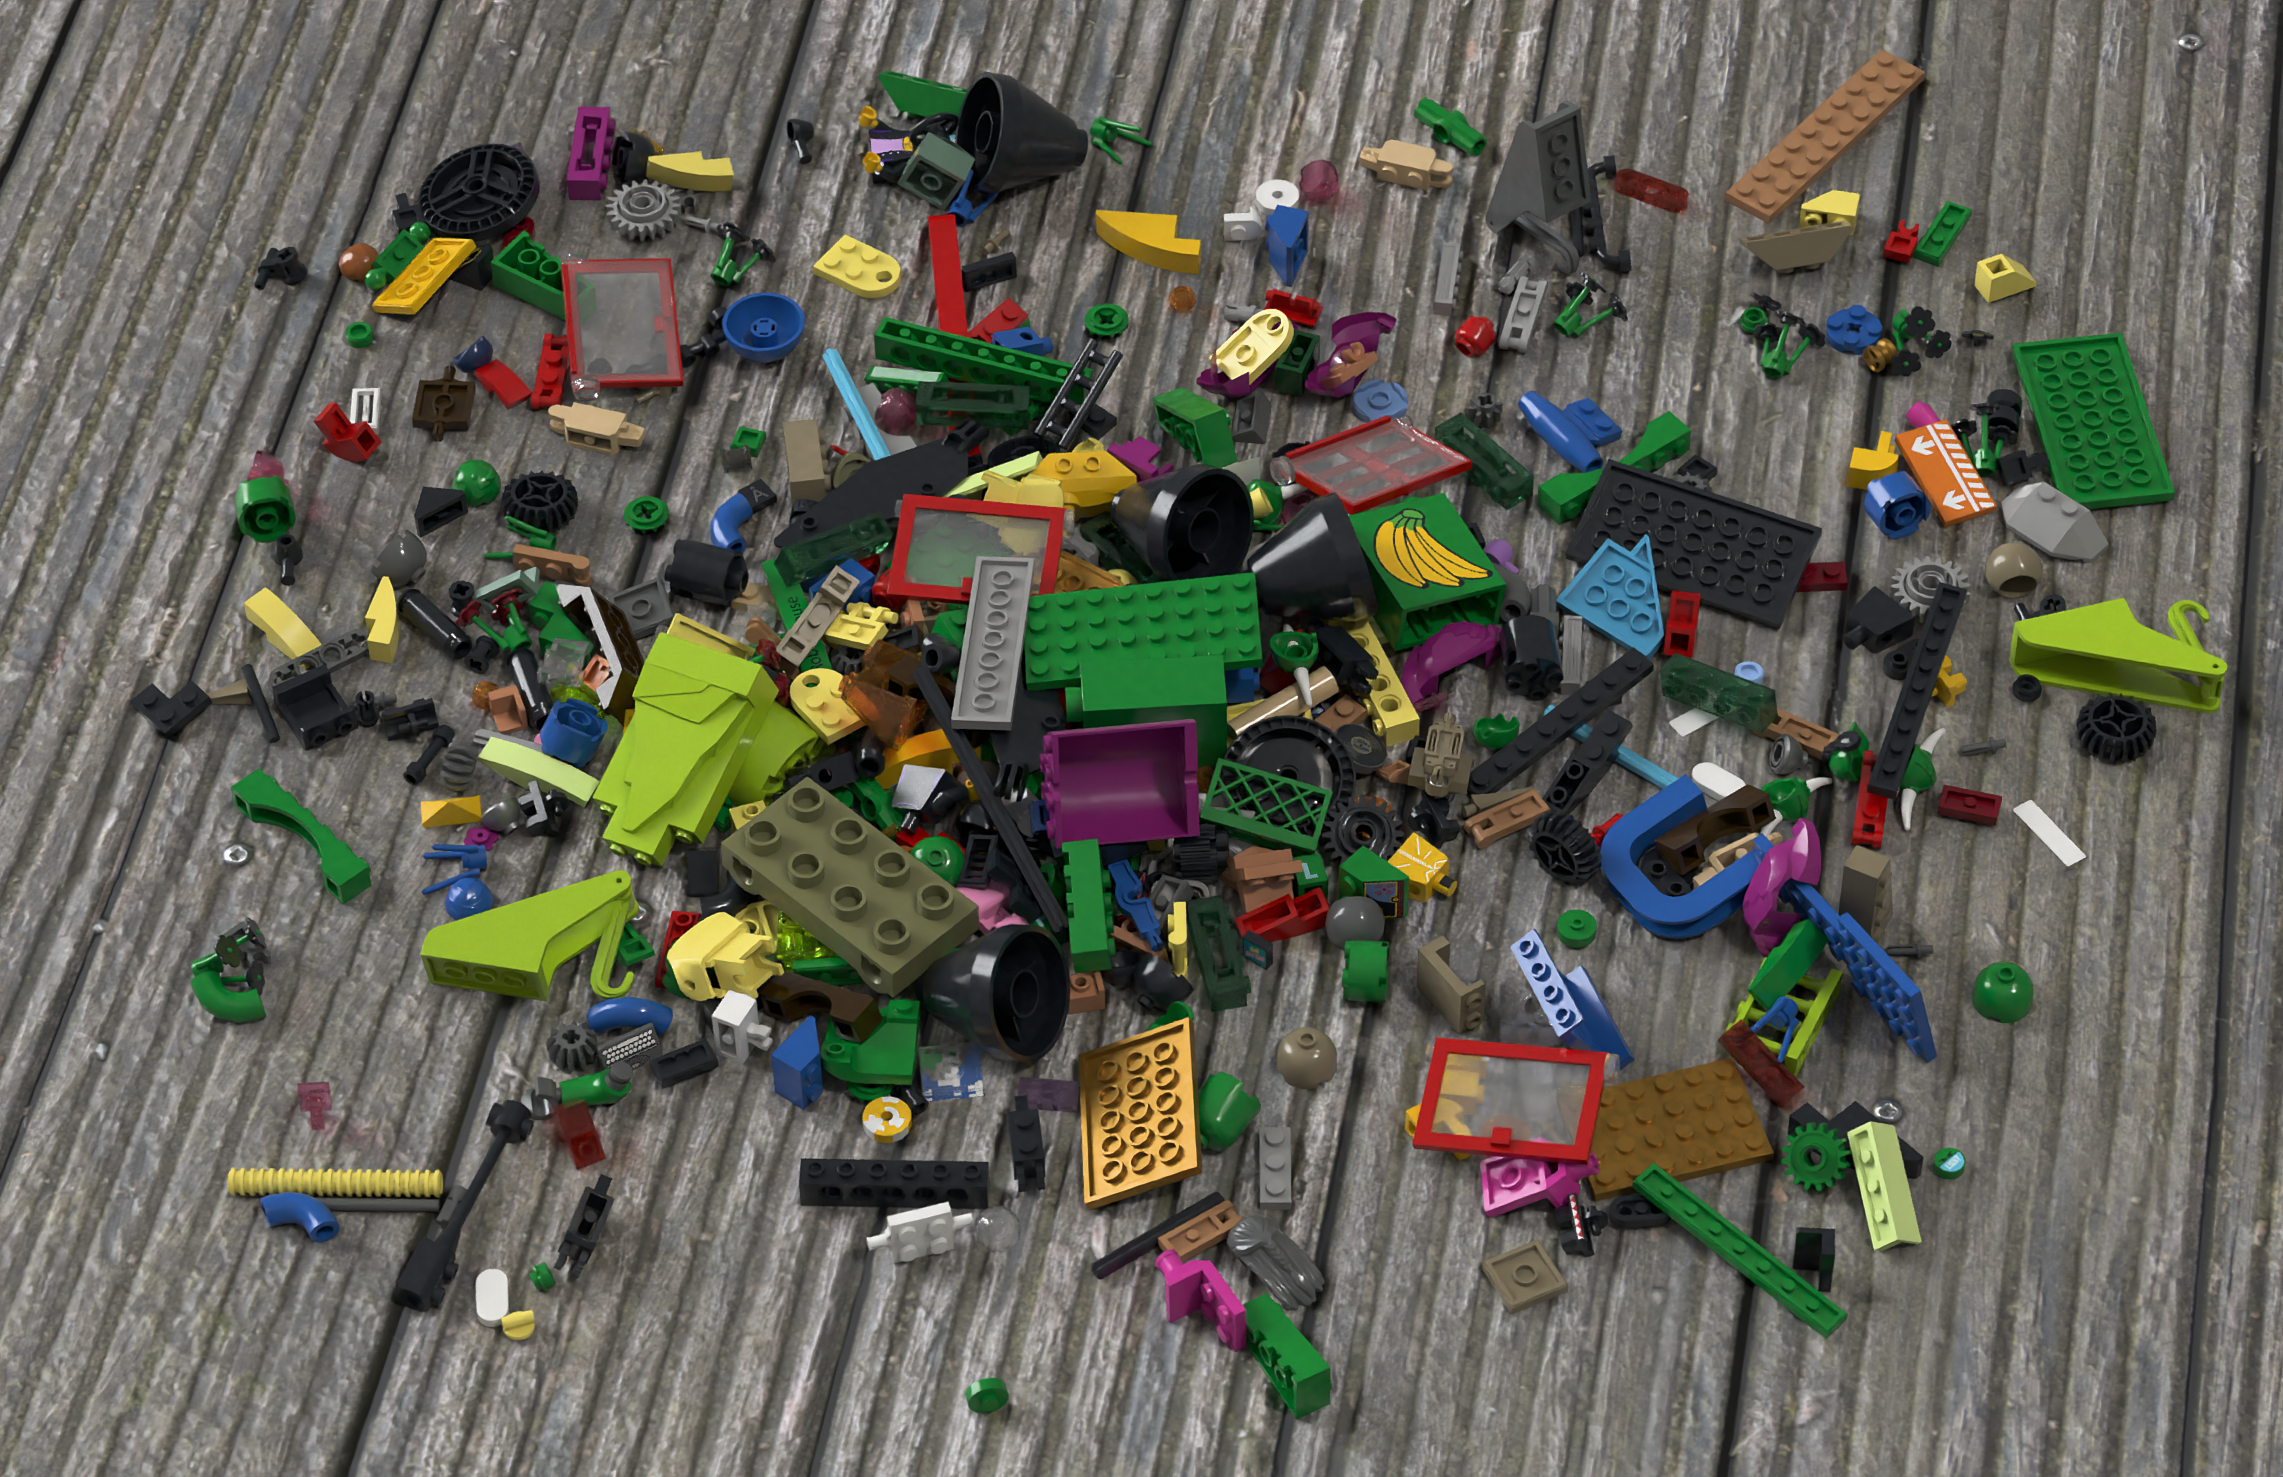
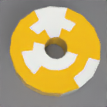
(890, 1130)

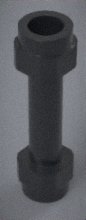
(417, 770)

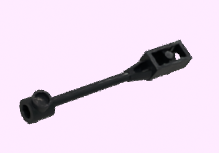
(435, 1260)

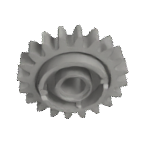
(643, 210)
(1917, 584)

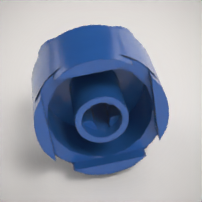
(1896, 504)
(572, 732)

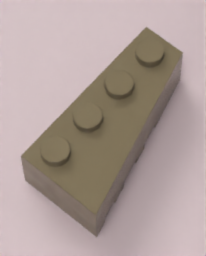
(806, 460)
(1867, 891)

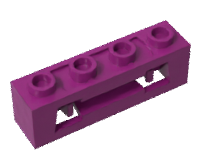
(581, 180)

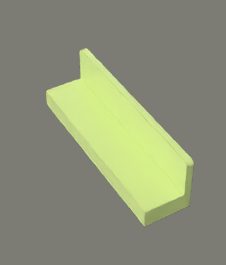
(1016, 469)
(1883, 1185)

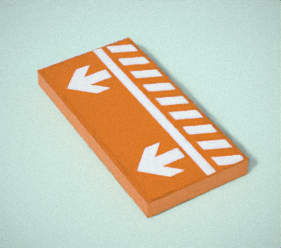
(1945, 473)

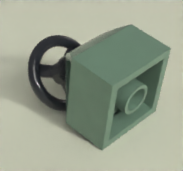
(938, 164)

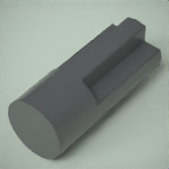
(451, 1205)

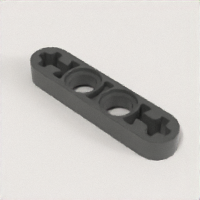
(316, 656)

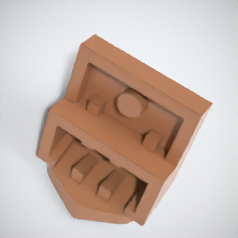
(1262, 875)

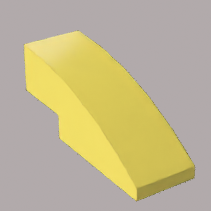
(691, 171)
(280, 624)
(383, 624)

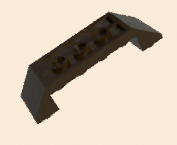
(617, 645)

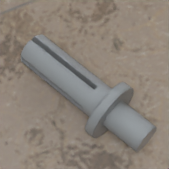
(709, 225)

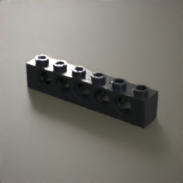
(893, 1183)

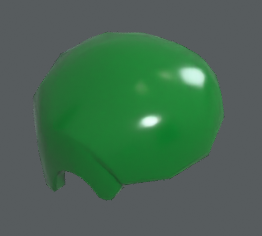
(1495, 732)

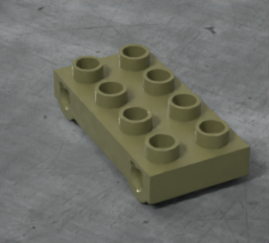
(849, 886)

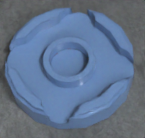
(1379, 399)

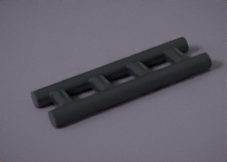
(1080, 410)

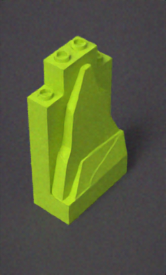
(681, 748)

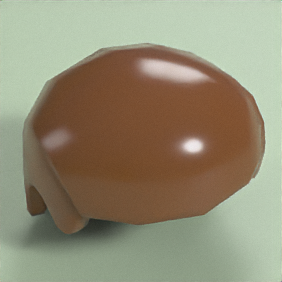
(357, 261)

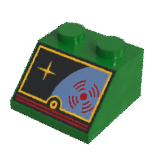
(1373, 877)

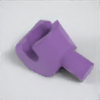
(1501, 553)

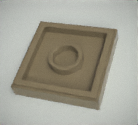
(1524, 1276)

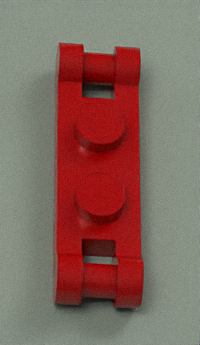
(551, 372)
(1870, 808)

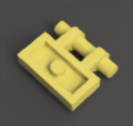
(856, 629)

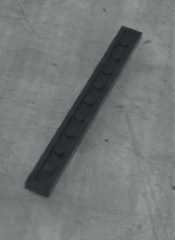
(1917, 691)

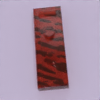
(1760, 1063)

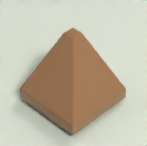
(1395, 772)

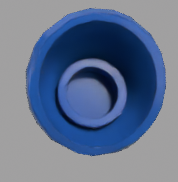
(468, 898)

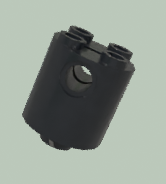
(706, 572)
(1530, 656)

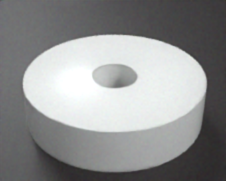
(1274, 193)

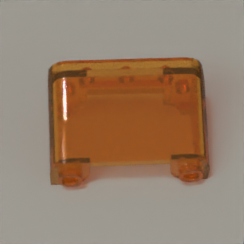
(883, 712)

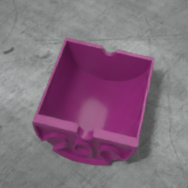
(1121, 782)

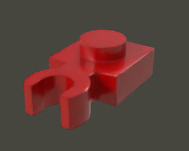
(1902, 244)

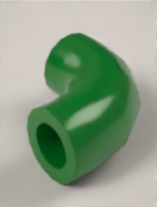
(225, 1003)

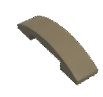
(817, 617)

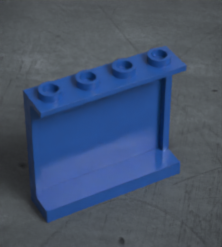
(1570, 1001)

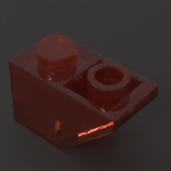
(577, 1132)

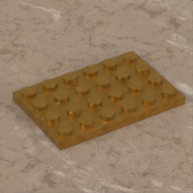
(1139, 1113)
(1682, 1121)

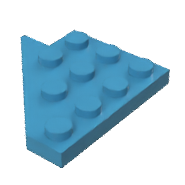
(1619, 596)

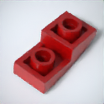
(503, 382)

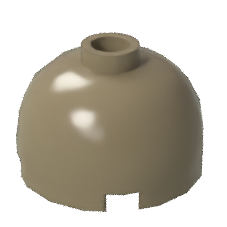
(1306, 1058)

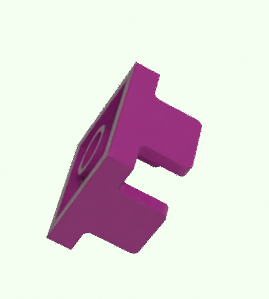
(1137, 458)

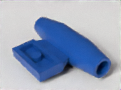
(1571, 430)

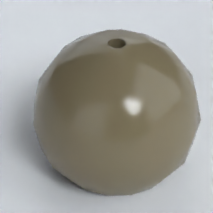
(2013, 570)

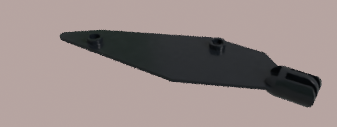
(877, 485)
(1020, 748)

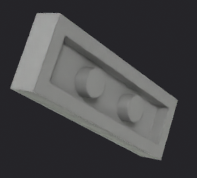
(1275, 1168)

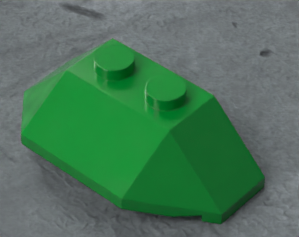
(921, 96)

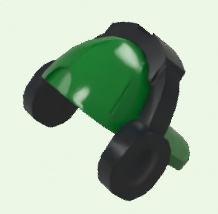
(1846, 754)

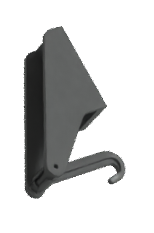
(1545, 177)

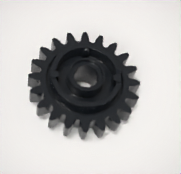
(1365, 818)

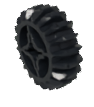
(540, 500)
(2116, 727)
(1564, 847)

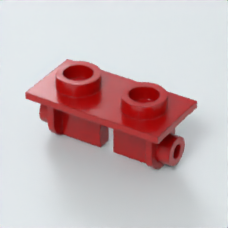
(1300, 310)

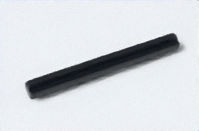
(1149, 1239)

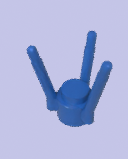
(963, 208)
(471, 856)
(1781, 1015)

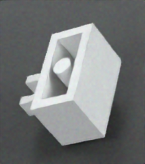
(738, 1027)

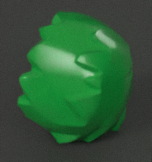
(478, 482)

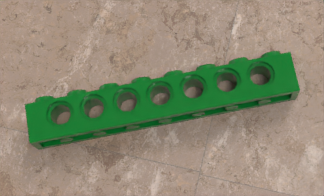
(972, 359)

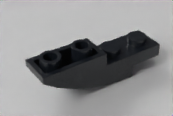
(1589, 765)

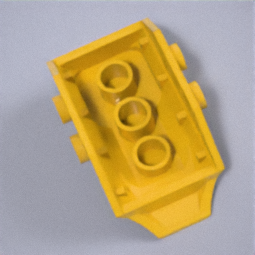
(1087, 479)

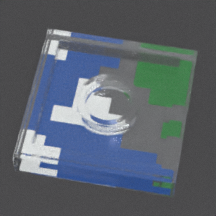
(951, 1071)

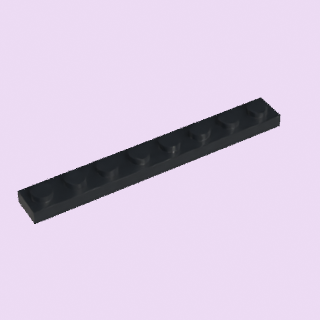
(1559, 723)

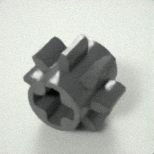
(1485, 410)

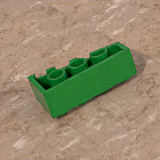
(530, 274)
(1197, 426)
(1088, 906)

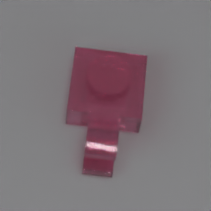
(317, 1099)

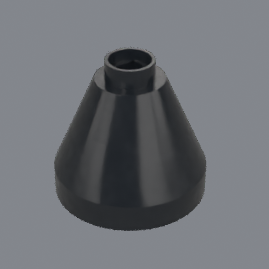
(1015, 135)
(1187, 522)
(1314, 567)
(1002, 992)

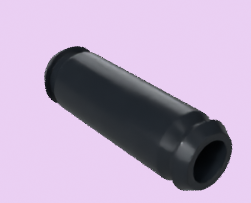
(434, 623)
(534, 695)
(870, 754)

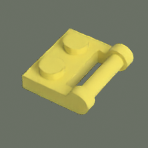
(1178, 938)

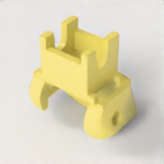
(1030, 491)
(729, 948)

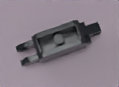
(1343, 656)
(1026, 1144)
(585, 1225)

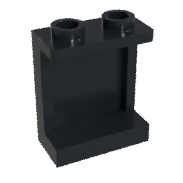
(314, 708)

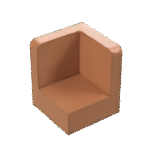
(508, 710)

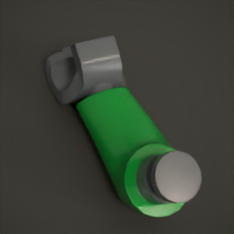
(595, 1089)

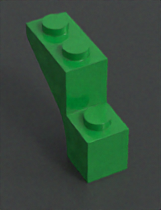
(549, 616)

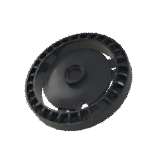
(477, 194)
(1292, 759)

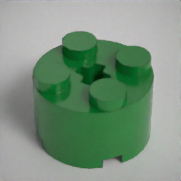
(264, 508)
(1365, 971)

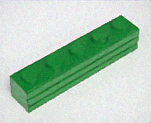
(906, 379)

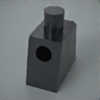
(1877, 622)
(838, 764)

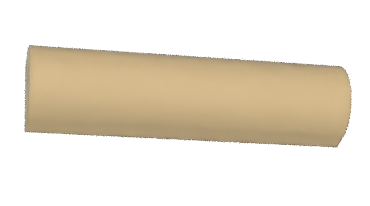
(1286, 702)

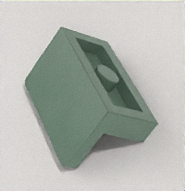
(525, 581)

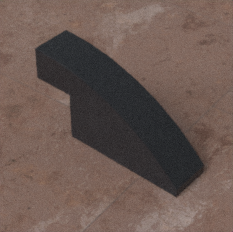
(1847, 1120)

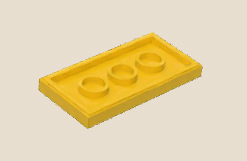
(423, 276)

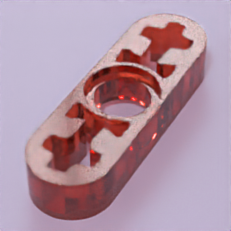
(1669, 196)

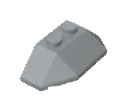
(2053, 522)

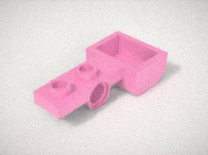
(992, 906)

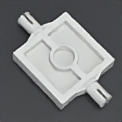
(920, 1232)

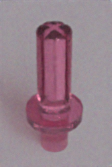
(1434, 700)

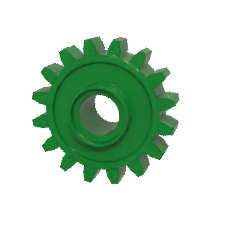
(1800, 1159)

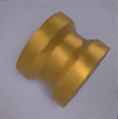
(1879, 355)

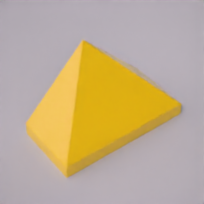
(451, 811)

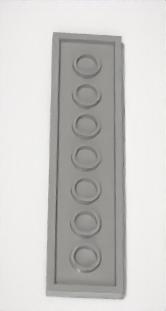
(993, 643)

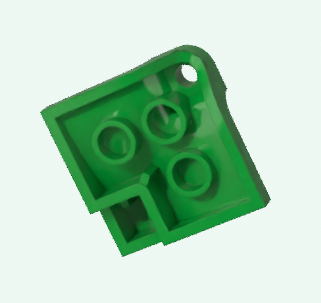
(886, 1054)

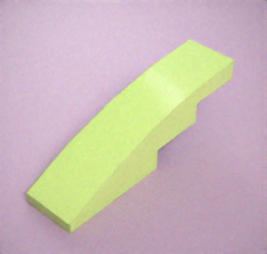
(526, 765)

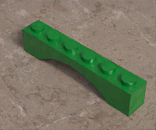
(1570, 493)
(265, 802)

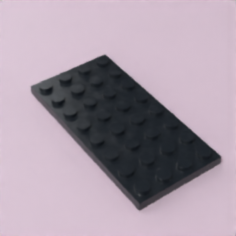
(1700, 541)

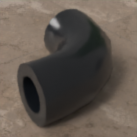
(940, 654)
(732, 897)

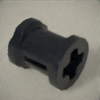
(461, 594)
(482, 654)

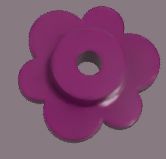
(481, 836)

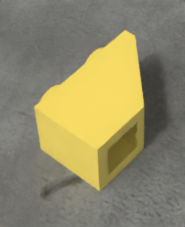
(1830, 208)
(2001, 277)

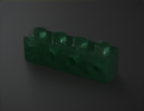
(1718, 692)

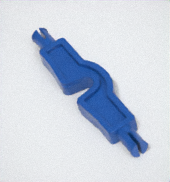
(1138, 910)

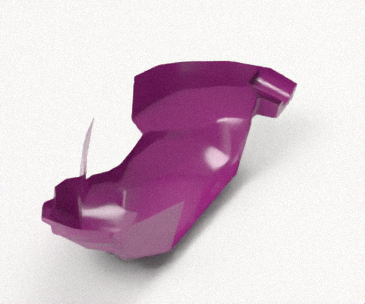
(1347, 330)
(1239, 387)
(1446, 650)
(1791, 859)

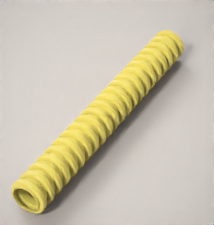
(335, 1182)

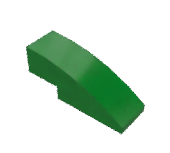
(1787, 963)

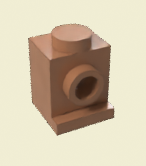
(1086, 992)

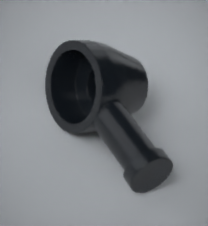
(798, 133)
(287, 554)

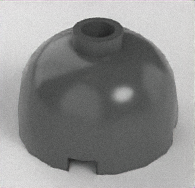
(402, 560)

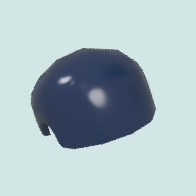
(475, 356)

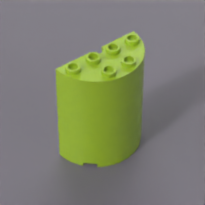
(779, 745)

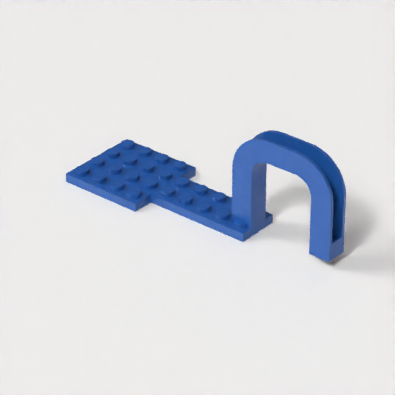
(1692, 914)

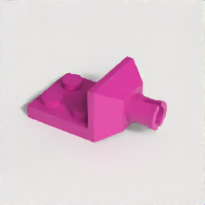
(1518, 1182)
(1201, 1286)

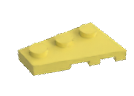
(700, 634)

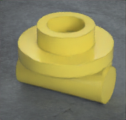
(518, 1324)

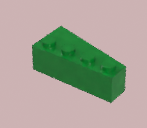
(1287, 1357)

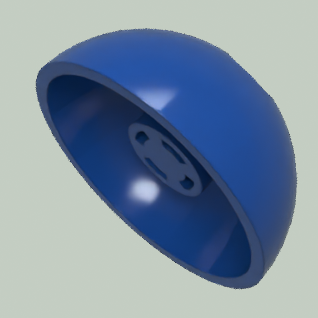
(764, 326)

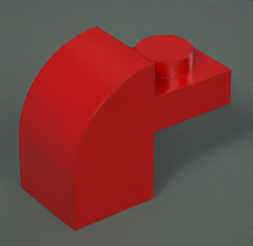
(346, 439)
(1682, 623)

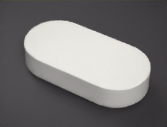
(1715, 780)
(492, 1297)

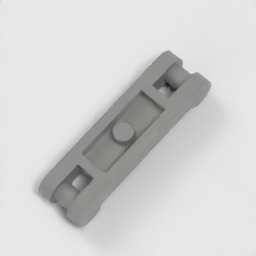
(1523, 314)

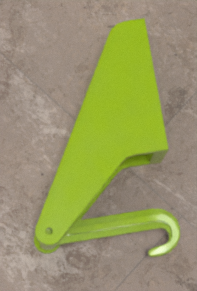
(2109, 651)
(525, 942)

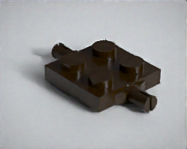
(443, 404)

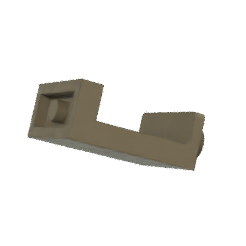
(1456, 1002)

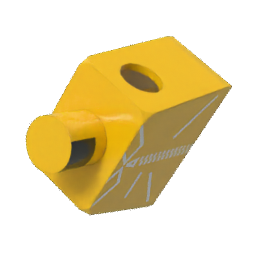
(1425, 867)

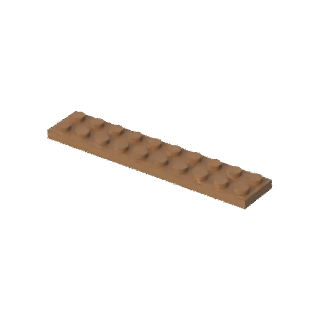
(1824, 136)

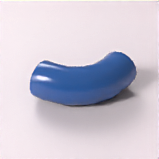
(727, 521)
(629, 1012)
(301, 1210)

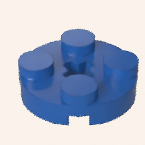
(1853, 319)

